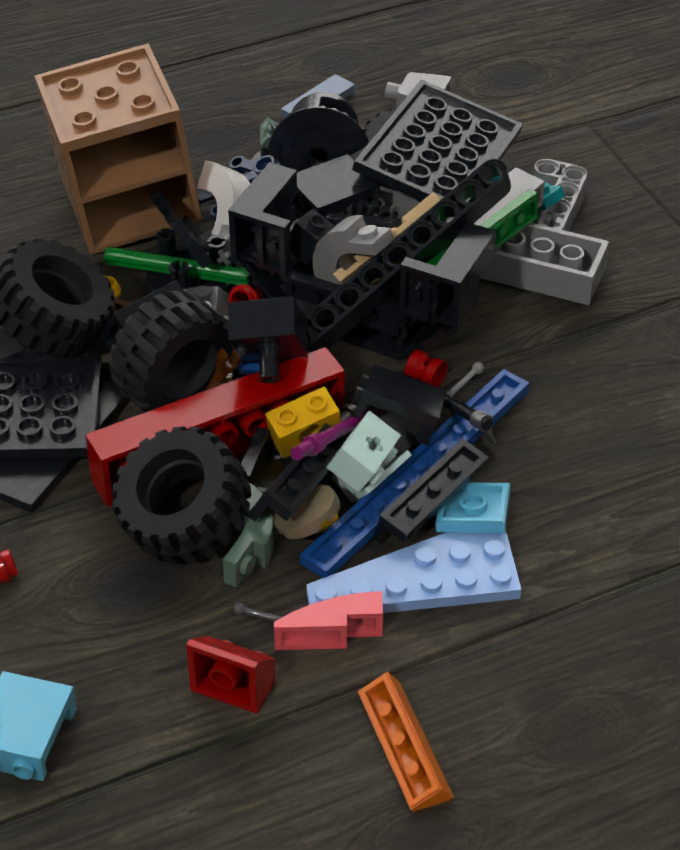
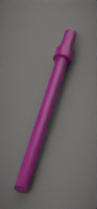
(316, 442)

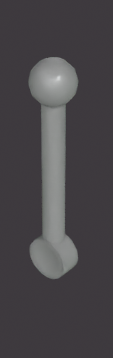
(477, 368)

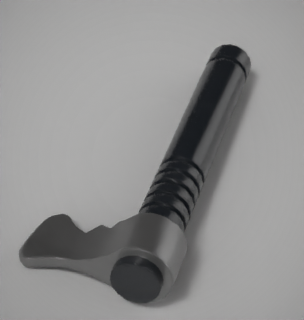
(477, 418)

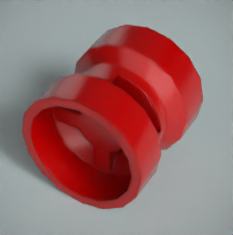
(426, 369)

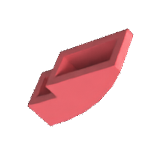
(331, 622)

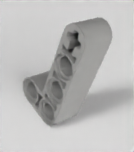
(573, 182)

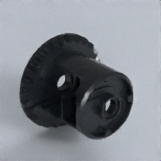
(316, 132)

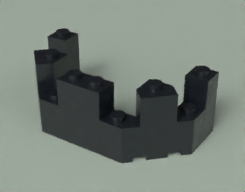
(424, 308)

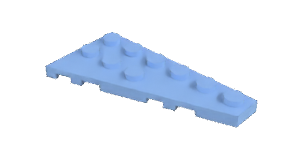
(431, 574)

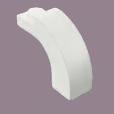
(226, 187)

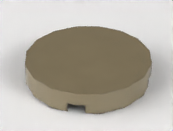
(314, 510)

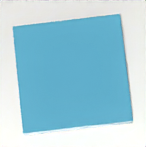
(476, 509)

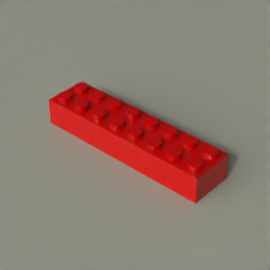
(226, 410)

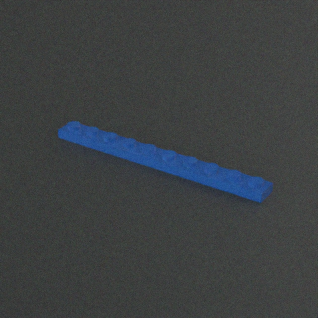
(359, 523)

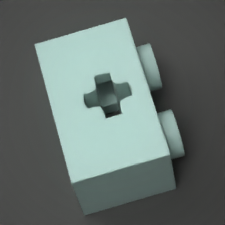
(364, 452)

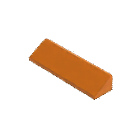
(404, 743)

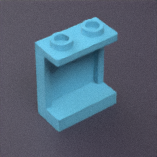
(30, 722)

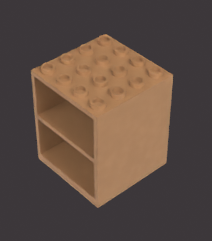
(118, 144)

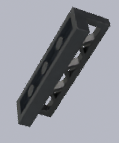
(296, 482)
(430, 492)

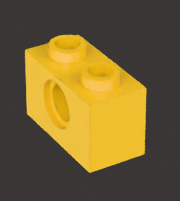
(300, 418)

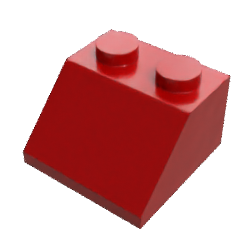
(229, 672)

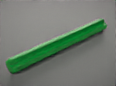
(161, 263)

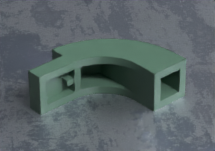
(252, 547)

